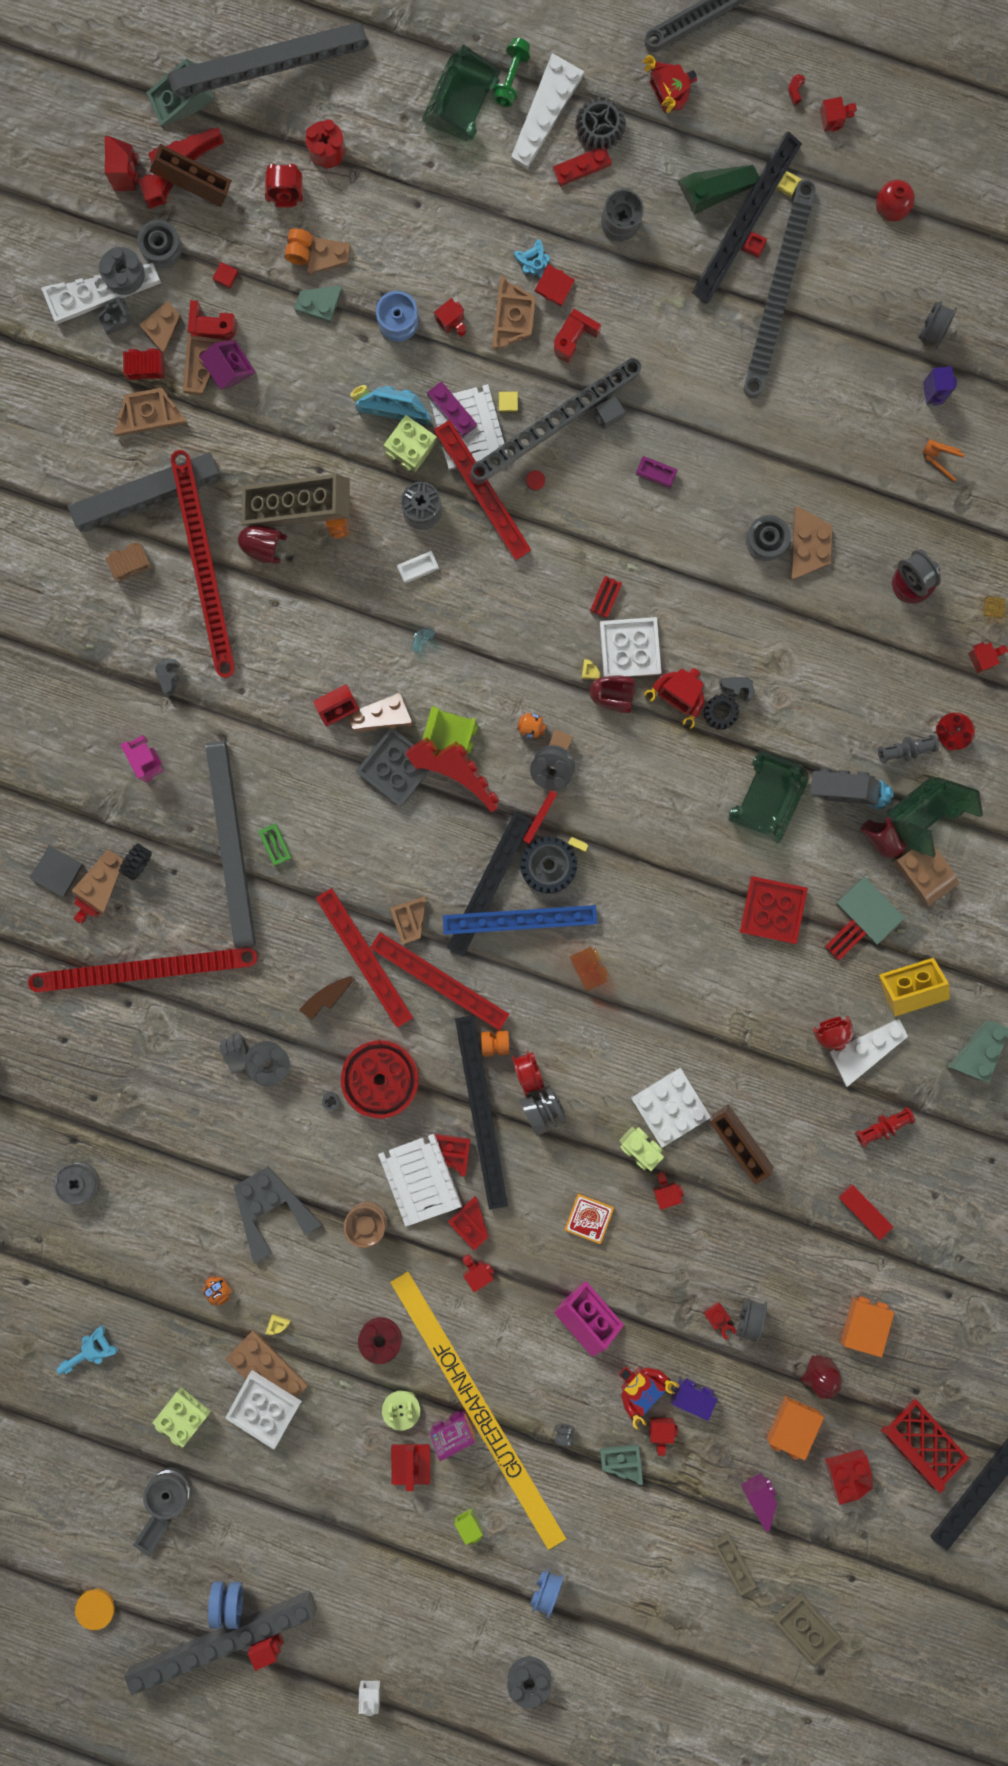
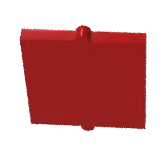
(554, 285)

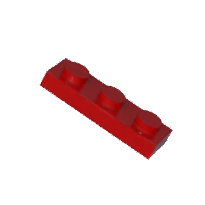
(581, 166)

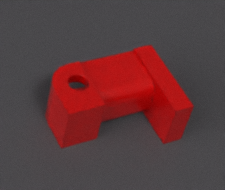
(211, 327)
(570, 333)

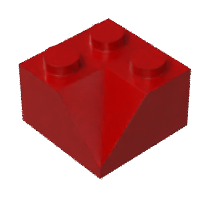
(121, 164)
(849, 1476)

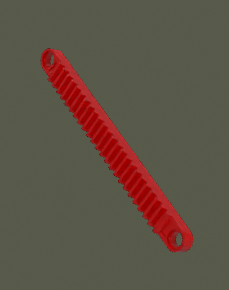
(203, 563)
(142, 969)

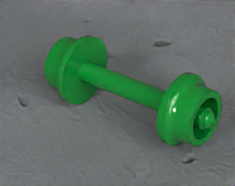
(518, 51)

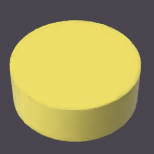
(359, 392)

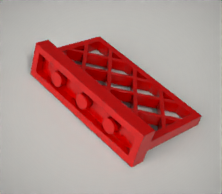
(912, 1456)

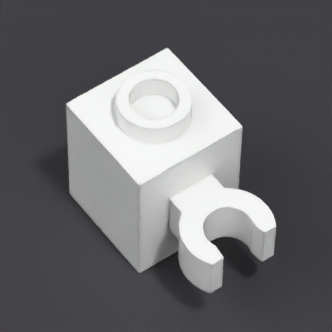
(369, 1697)

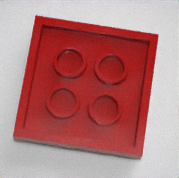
(773, 910)

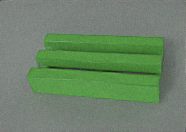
(281, 859)

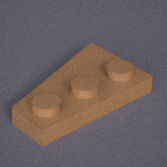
(195, 374)
(99, 882)

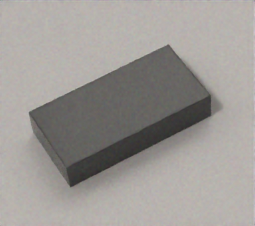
(151, 1534)

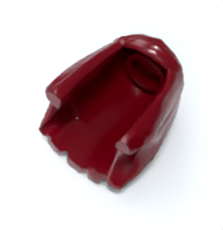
(260, 543)
(613, 693)
(884, 838)
(822, 1377)

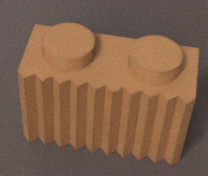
(128, 562)

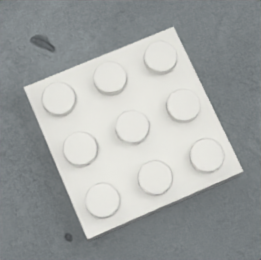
(630, 647)
(670, 1107)
(263, 1409)

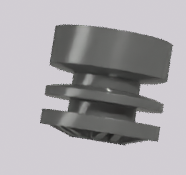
(622, 204)
(428, 513)
(543, 1110)

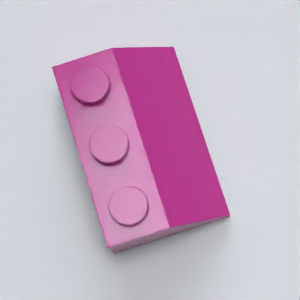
(589, 1319)

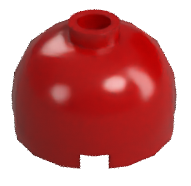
(895, 200)
(834, 1033)

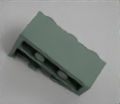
(981, 1052)

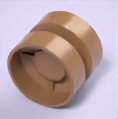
(365, 1224)

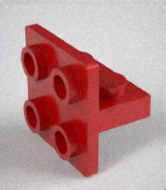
(410, 1465)

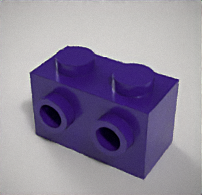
(939, 385)
(694, 1398)

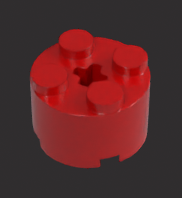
(325, 144)
(283, 185)

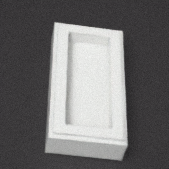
(418, 567)

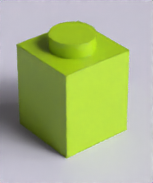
(469, 1527)

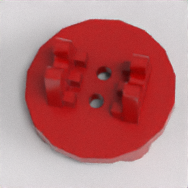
(951, 723)

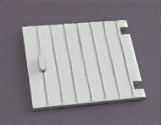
(487, 434)
(420, 1180)

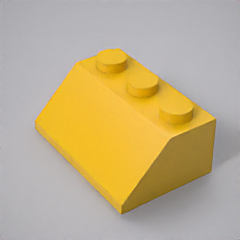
(914, 987)

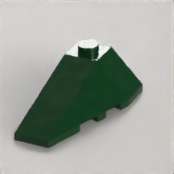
(714, 186)

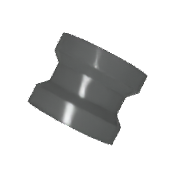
(564, 1434)

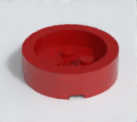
(382, 1058)

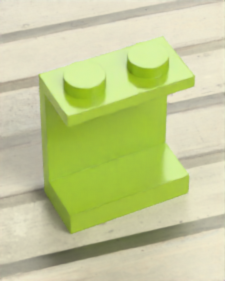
(447, 728)

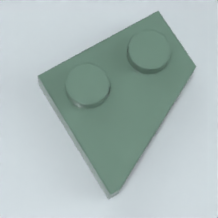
(319, 302)
(623, 1461)

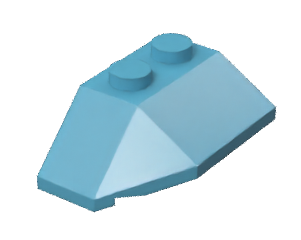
(394, 404)

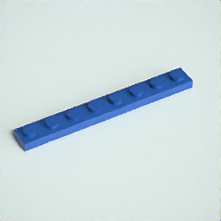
(519, 919)

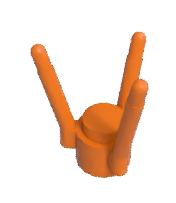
(933, 449)

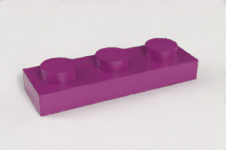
(451, 409)

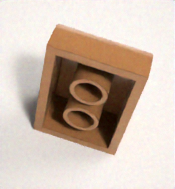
(926, 875)

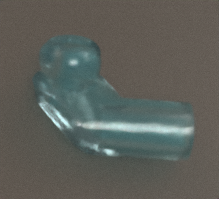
(421, 637)

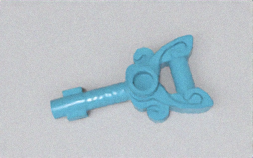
(538, 264)
(90, 1351)

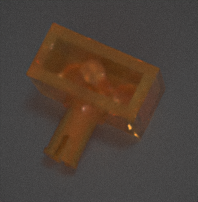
(588, 968)

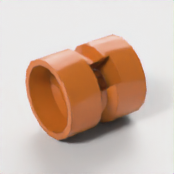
(298, 244)
(495, 1043)

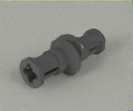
(908, 748)

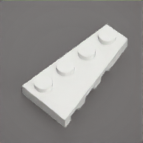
(867, 1050)

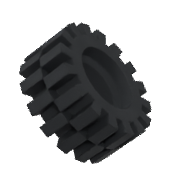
(721, 723)
(135, 861)

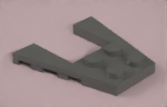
(261, 1194)

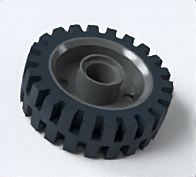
(548, 880)

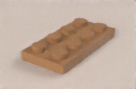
(260, 1357)

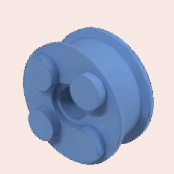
(549, 1589)

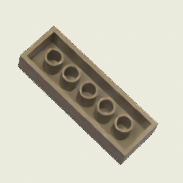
(296, 501)

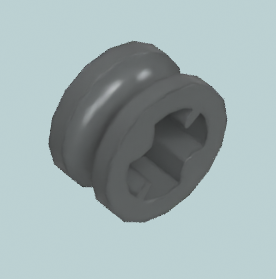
(327, 1096)

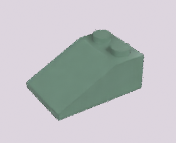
(171, 108)

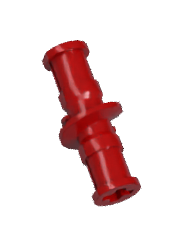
(885, 1126)

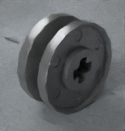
(65, 1186)

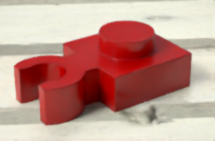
(718, 1318)

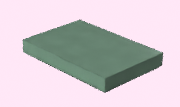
(870, 910)

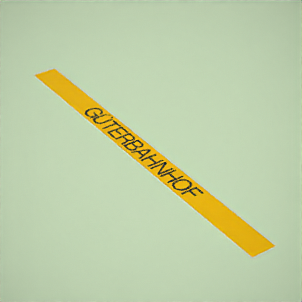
(478, 1410)

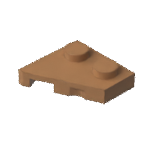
(327, 254)
(161, 325)
(409, 919)

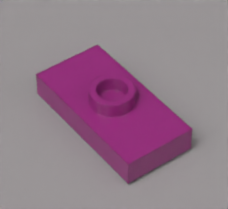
(656, 472)

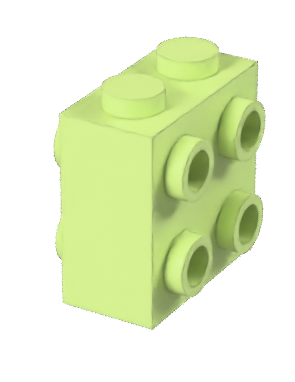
(410, 444)
(647, 1153)
(181, 1417)

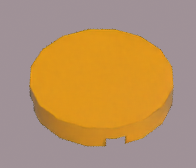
(94, 1609)

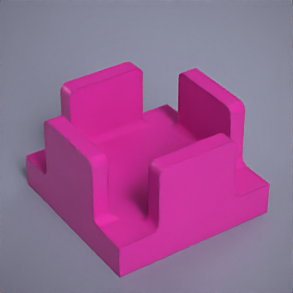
(142, 759)

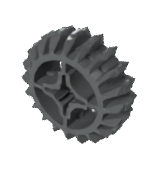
(595, 114)

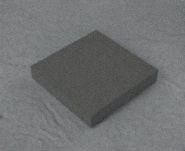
(56, 871)

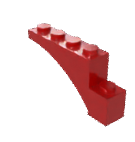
(156, 188)
(455, 764)

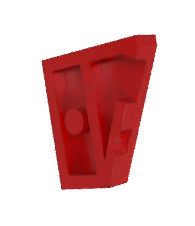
(455, 1151)
(470, 1224)

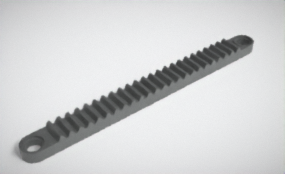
(688, 21)
(779, 288)

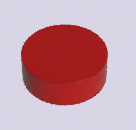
(535, 480)

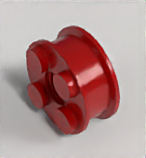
(528, 1073)

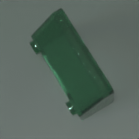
(928, 804)

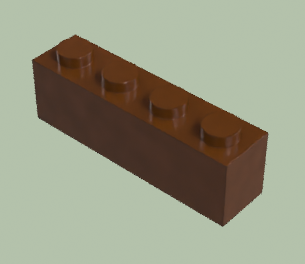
(190, 175)
(741, 1144)

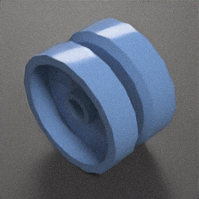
(397, 316)
(225, 1605)

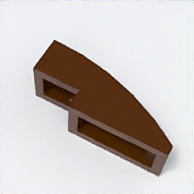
(327, 996)

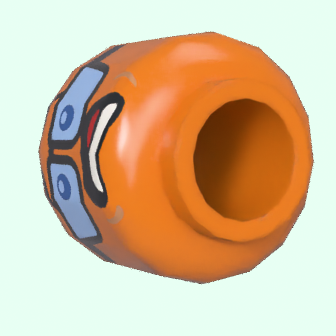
(531, 726)
(217, 1290)

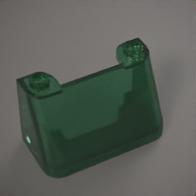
(460, 94)
(771, 797)

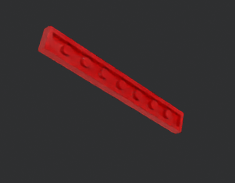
(484, 492)
(364, 957)
(439, 981)

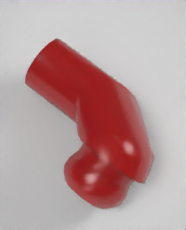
(797, 81)

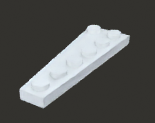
(550, 99)
(83, 296)

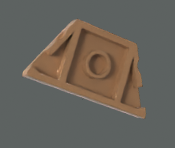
(513, 315)
(147, 412)
(810, 543)

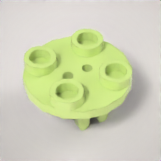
(410, 1410)

